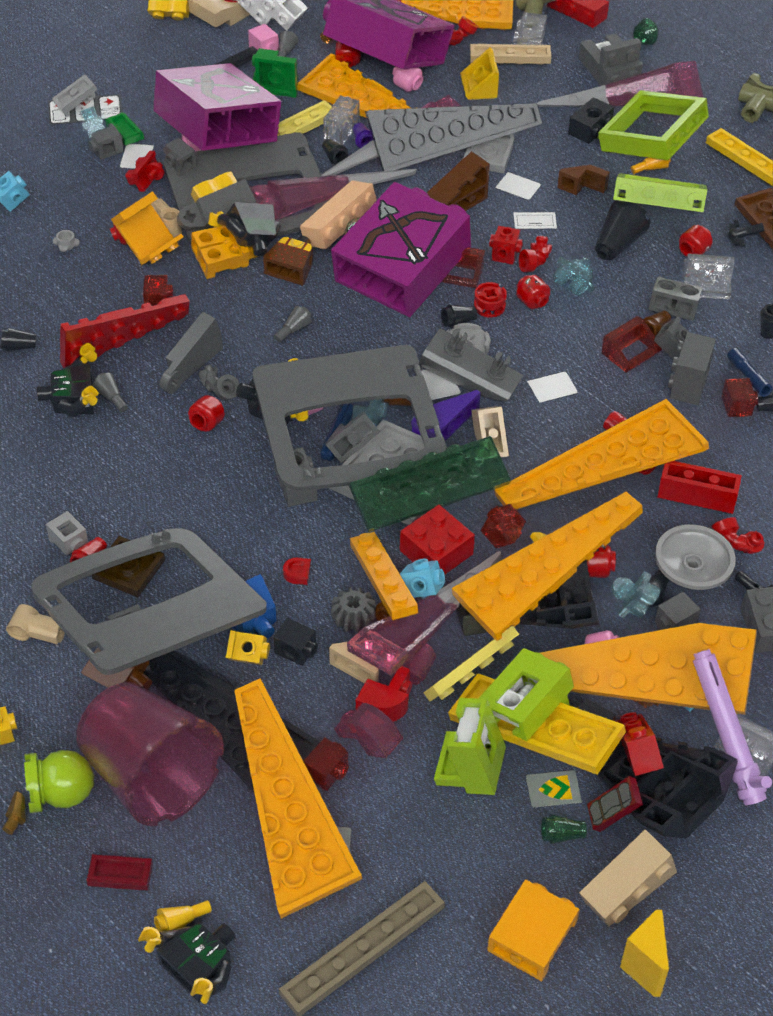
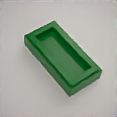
(127, 128)

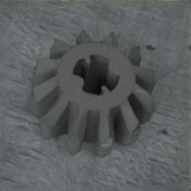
(353, 609)

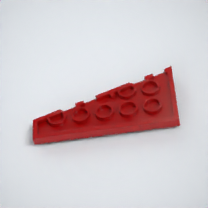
(119, 326)

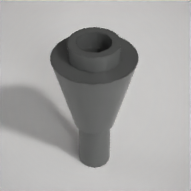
(287, 42)
(298, 319)
(107, 387)

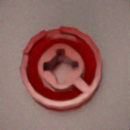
(490, 298)

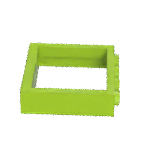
(692, 112)
(660, 192)

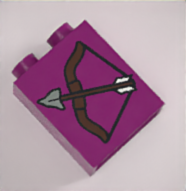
(389, 31)
(216, 106)
(402, 248)

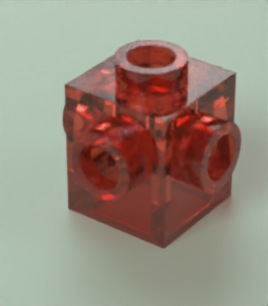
(503, 525)

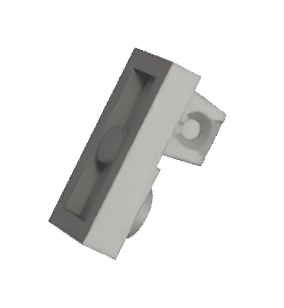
(73, 95)

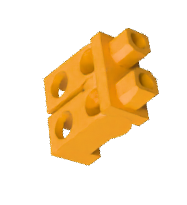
(218, 251)

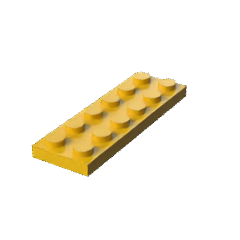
(565, 735)

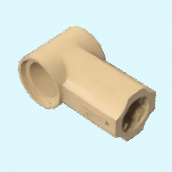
(168, 216)
(29, 623)

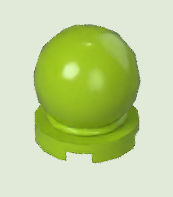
(59, 779)

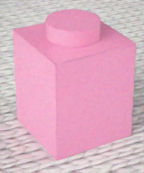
(263, 38)

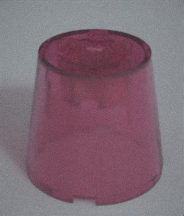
(149, 751)

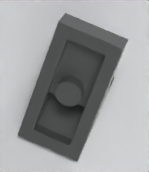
(352, 437)

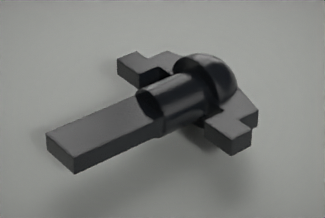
(739, 233)

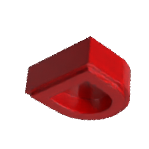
(297, 570)

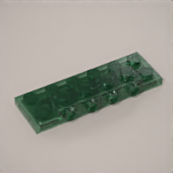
(429, 482)

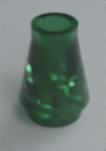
(561, 829)

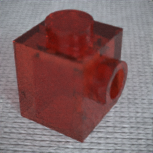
(156, 288)
(739, 397)
(327, 763)

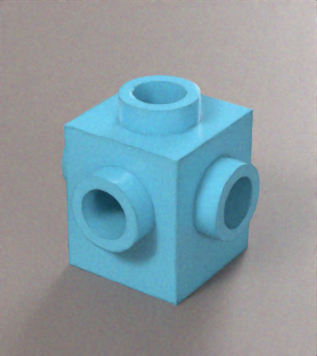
(12, 190)
(423, 578)

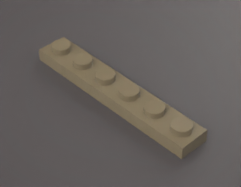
(361, 949)

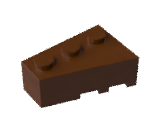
(464, 184)

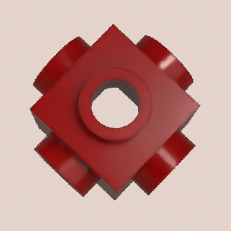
(507, 240)

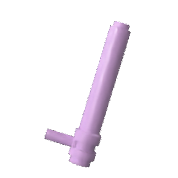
(746, 775)

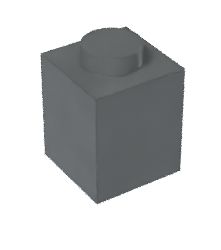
(677, 612)

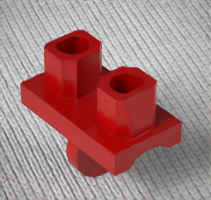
(146, 171)

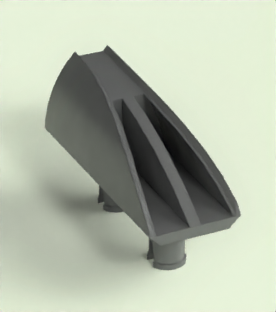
(469, 367)

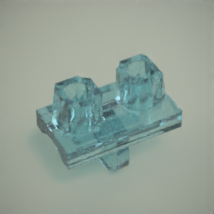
(92, 121)
(577, 271)
(636, 595)

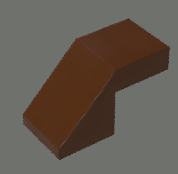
(590, 176)

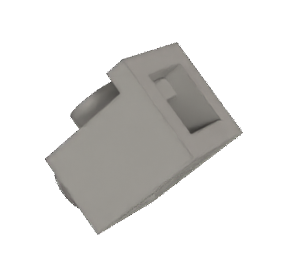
(68, 538)

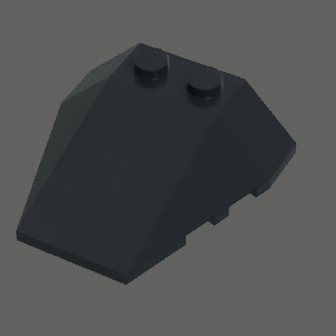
(568, 606)
(680, 793)

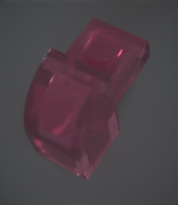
(372, 730)

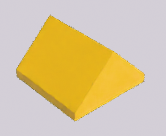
(481, 77)
(646, 954)

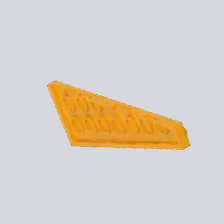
(335, 78)
(629, 447)
(518, 582)
(298, 832)

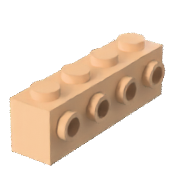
(332, 218)

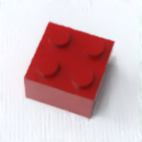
(439, 538)

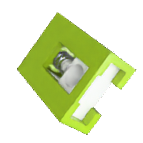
(528, 692)
(474, 752)

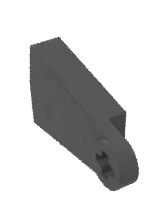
(214, 202)
(192, 351)

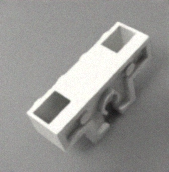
(283, 11)

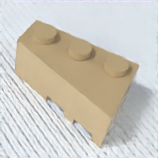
(629, 878)

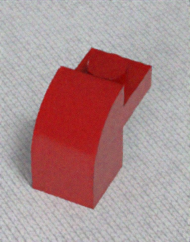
(389, 699)

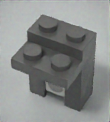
(611, 59)

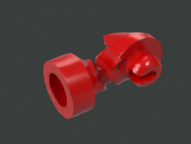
(466, 28)
(536, 255)
(748, 543)

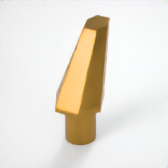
(15, 813)

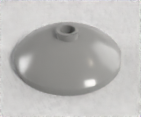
(695, 557)

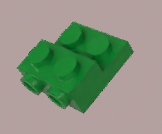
(275, 72)

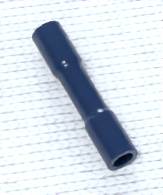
(757, 381)

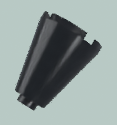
(621, 228)

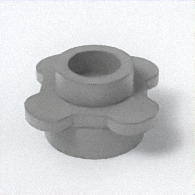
(65, 240)

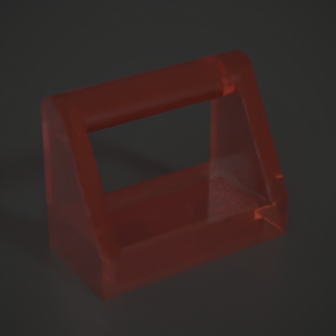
(471, 259)
(625, 335)

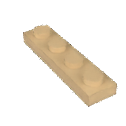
(514, 53)

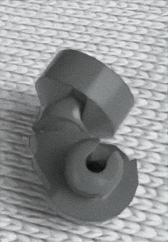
(223, 387)

